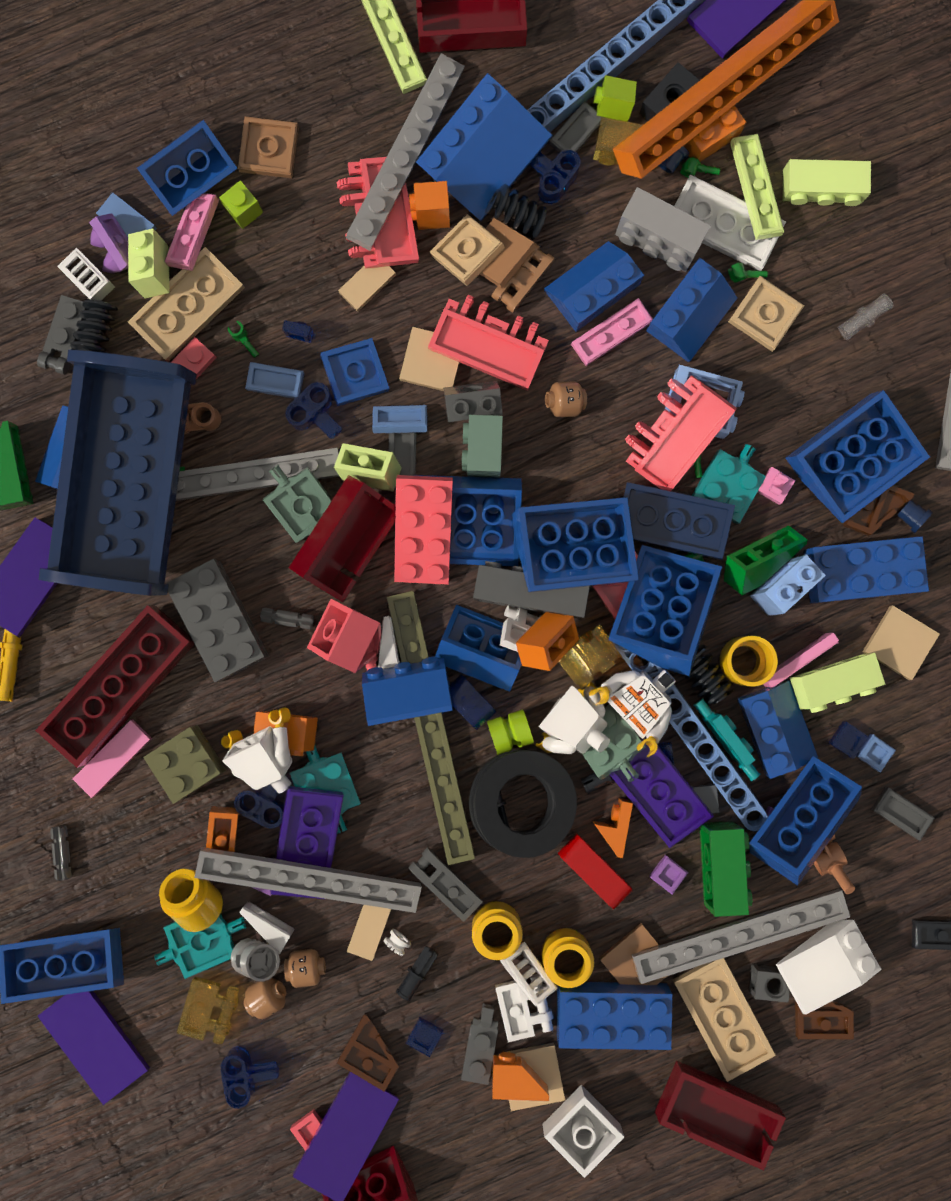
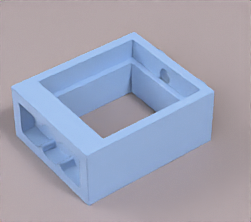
(715, 381)
(780, 590)

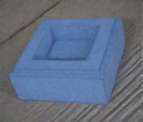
(875, 753)

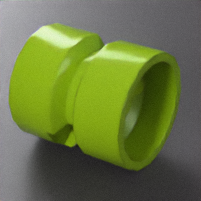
(510, 731)

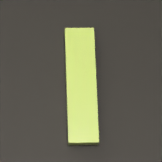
(395, 44)
(756, 187)

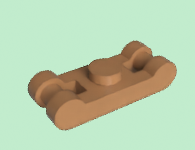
(524, 279)

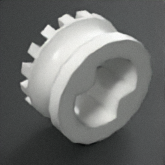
(398, 942)

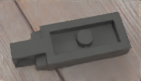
(480, 1047)

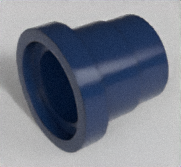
(674, 160)
(914, 515)

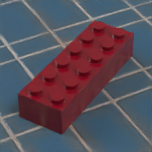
(115, 686)

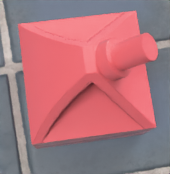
(347, 638)

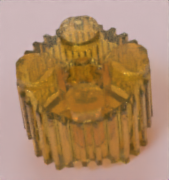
(589, 656)

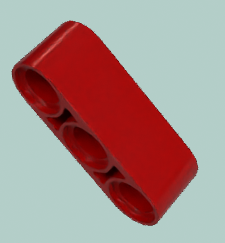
(595, 871)

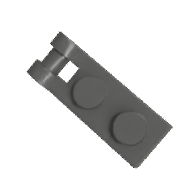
(61, 335)
(446, 885)

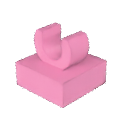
(776, 486)

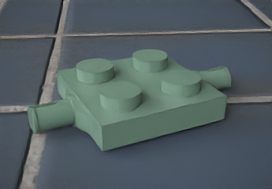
(297, 501)
(620, 749)

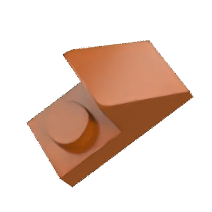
(617, 834)

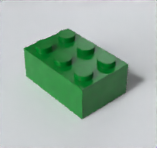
(725, 868)

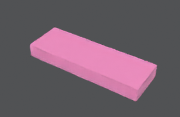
(191, 232)
(612, 332)
(802, 658)
(112, 758)

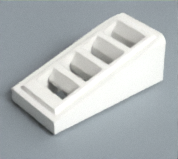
(100, 290)
(388, 647)
(268, 926)
(521, 979)

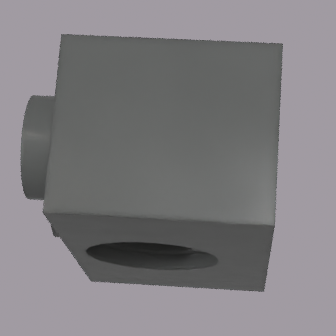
(472, 400)

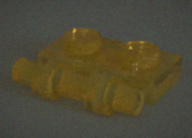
(199, 1009)

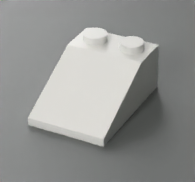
(828, 965)

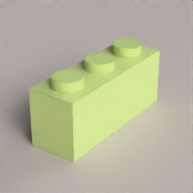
(826, 181)
(837, 682)

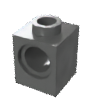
(758, 984)

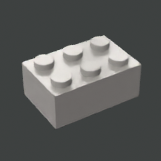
(661, 230)

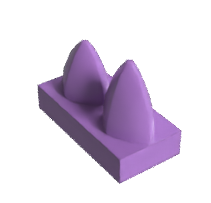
(109, 234)

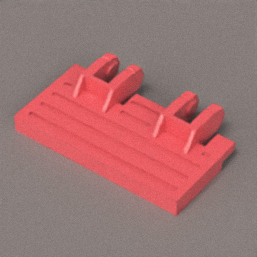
(397, 239)
(487, 344)
(681, 437)

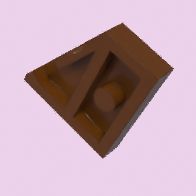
(878, 511)
(826, 1022)
(369, 1055)

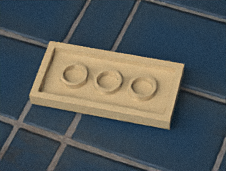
(193, 301)
(724, 1018)

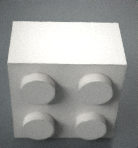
(582, 1131)

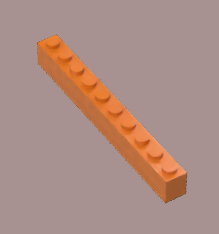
(724, 86)

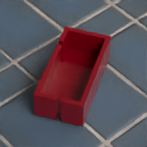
(470, 24)
(345, 538)
(719, 1115)

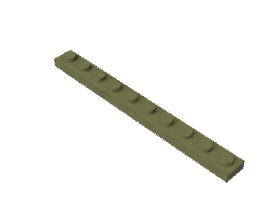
(433, 738)

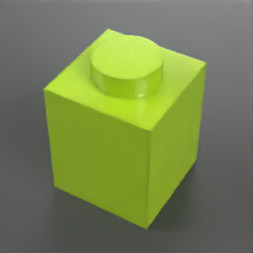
(615, 98)
(241, 204)

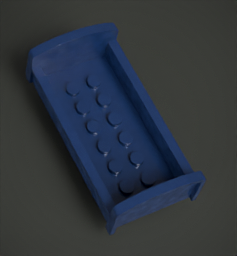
(119, 473)

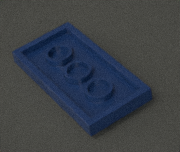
(678, 520)

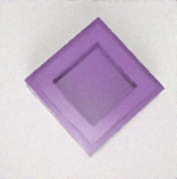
(668, 874)

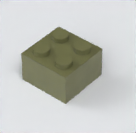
(184, 763)

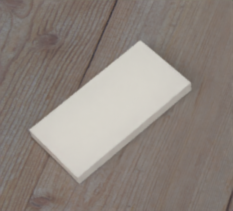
(729, 221)

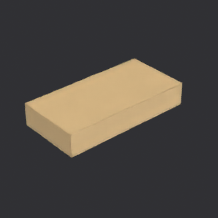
(366, 285)
(368, 931)

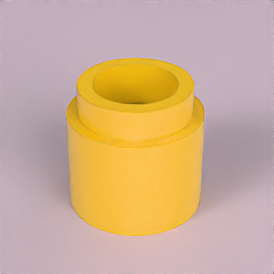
(765, 661)
(199, 909)
(495, 912)
(563, 940)

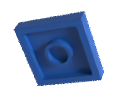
(354, 371)

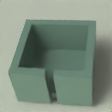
(484, 446)

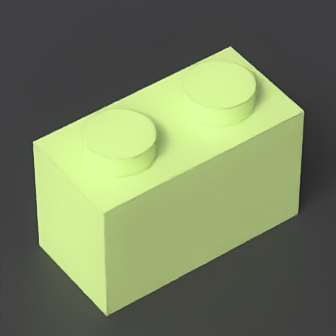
(147, 263)
(368, 465)

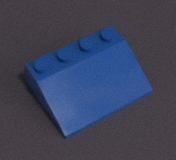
(484, 146)
(858, 456)
(483, 520)
(575, 544)
(666, 609)

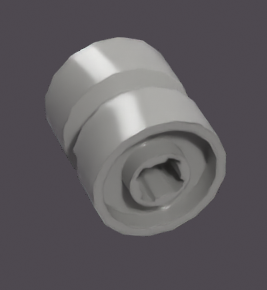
(255, 959)

